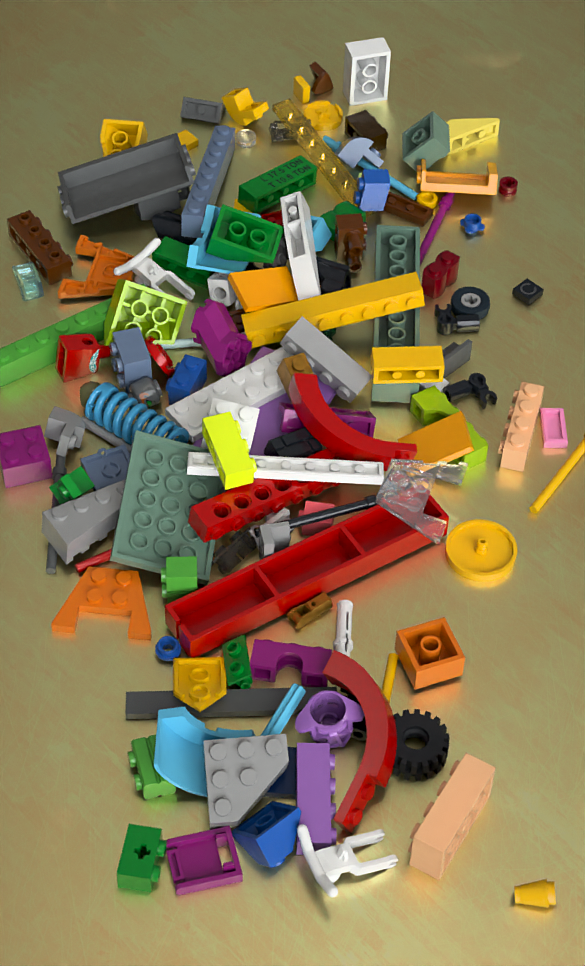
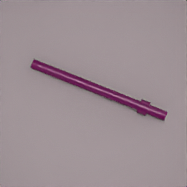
(444, 205)

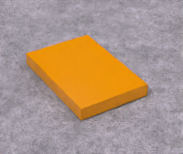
(263, 288)
(441, 440)

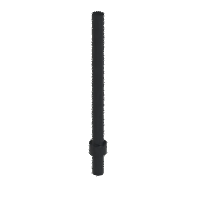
(368, 502)

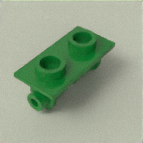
(237, 662)

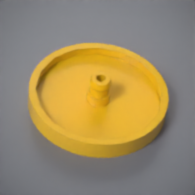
(481, 550)

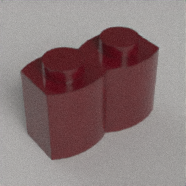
(440, 274)

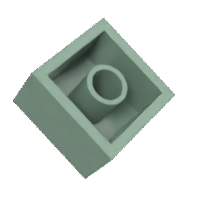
(426, 140)

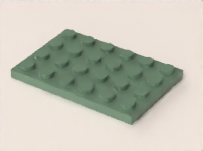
(158, 505)

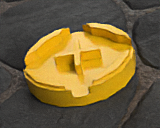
(324, 115)

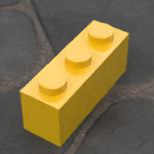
(407, 364)

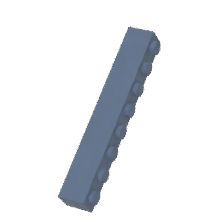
(208, 180)

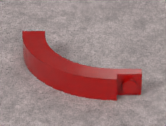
(335, 433)

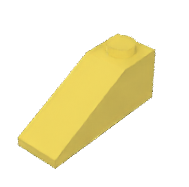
(471, 131)

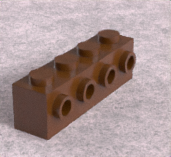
(40, 247)

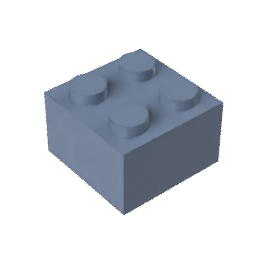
(130, 357)

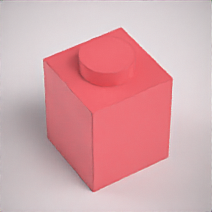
(312, 507)

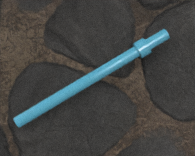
(366, 165)

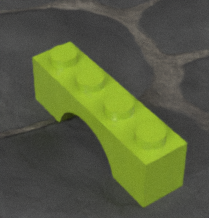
(431, 406)

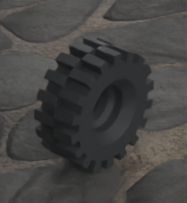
(424, 760)

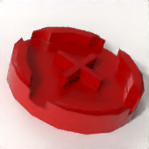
(160, 356)

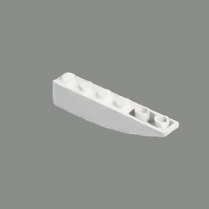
(300, 245)

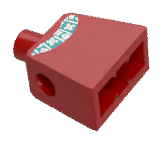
(79, 356)

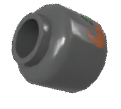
(146, 391)

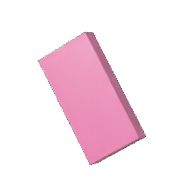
(553, 428)

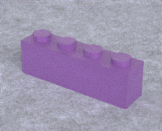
(314, 793)

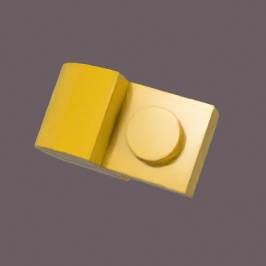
(241, 106)

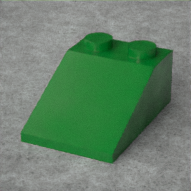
(244, 237)

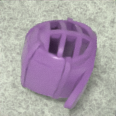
(329, 721)

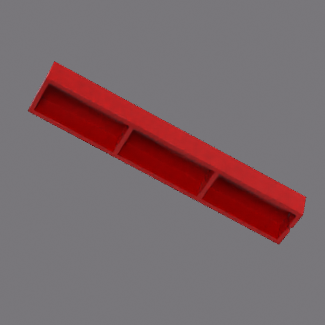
(293, 577)

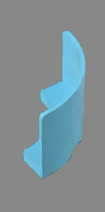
(197, 251)
(180, 748)

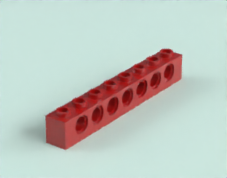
(252, 502)

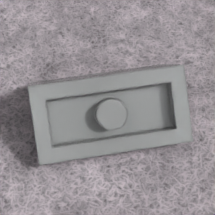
(273, 538)

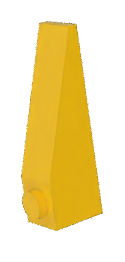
(121, 135)

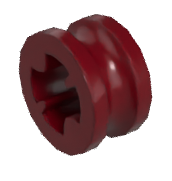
(508, 186)

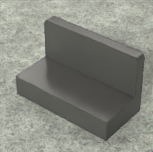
(202, 110)
(456, 356)

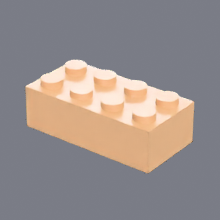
(451, 815)

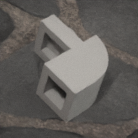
(66, 428)

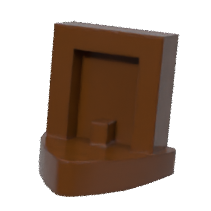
(323, 81)

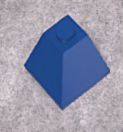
(269, 833)

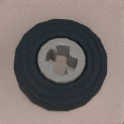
(470, 302)

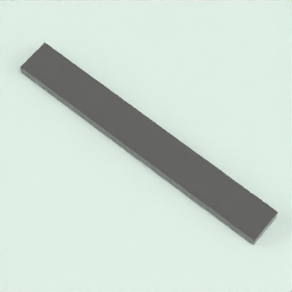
(235, 703)

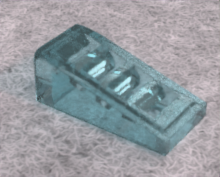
(28, 281)

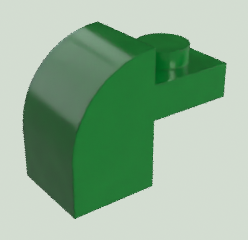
(72, 486)

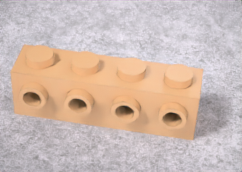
(522, 426)

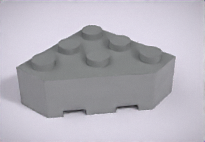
(241, 774)

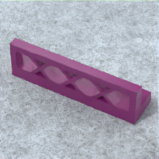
(359, 420)

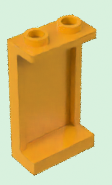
(458, 182)

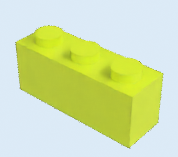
(228, 450)

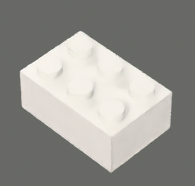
(366, 71)

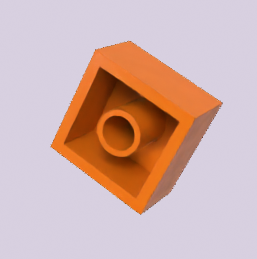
(429, 653)

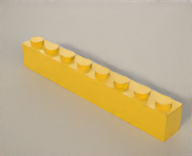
(336, 308)

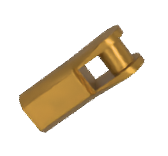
(311, 609)

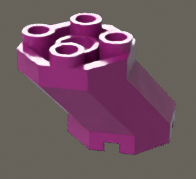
(220, 338)

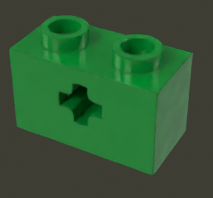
(133, 870)

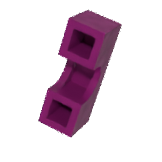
(271, 657)

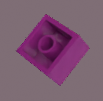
(24, 457)

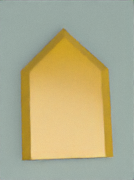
(199, 681)

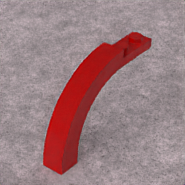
(381, 736)

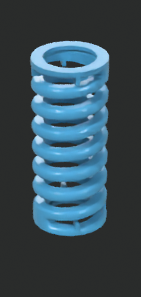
(122, 428)

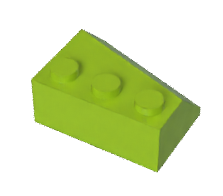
(144, 308)

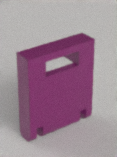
(197, 863)

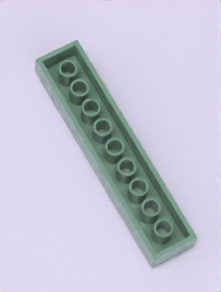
(395, 255)

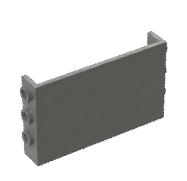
(125, 178)

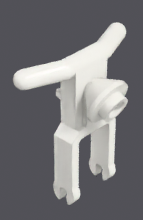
(152, 274)
(332, 861)

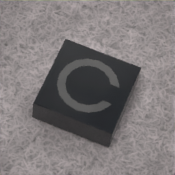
(527, 291)

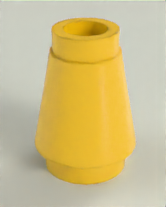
(536, 893)

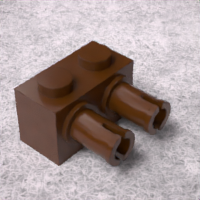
(350, 239)

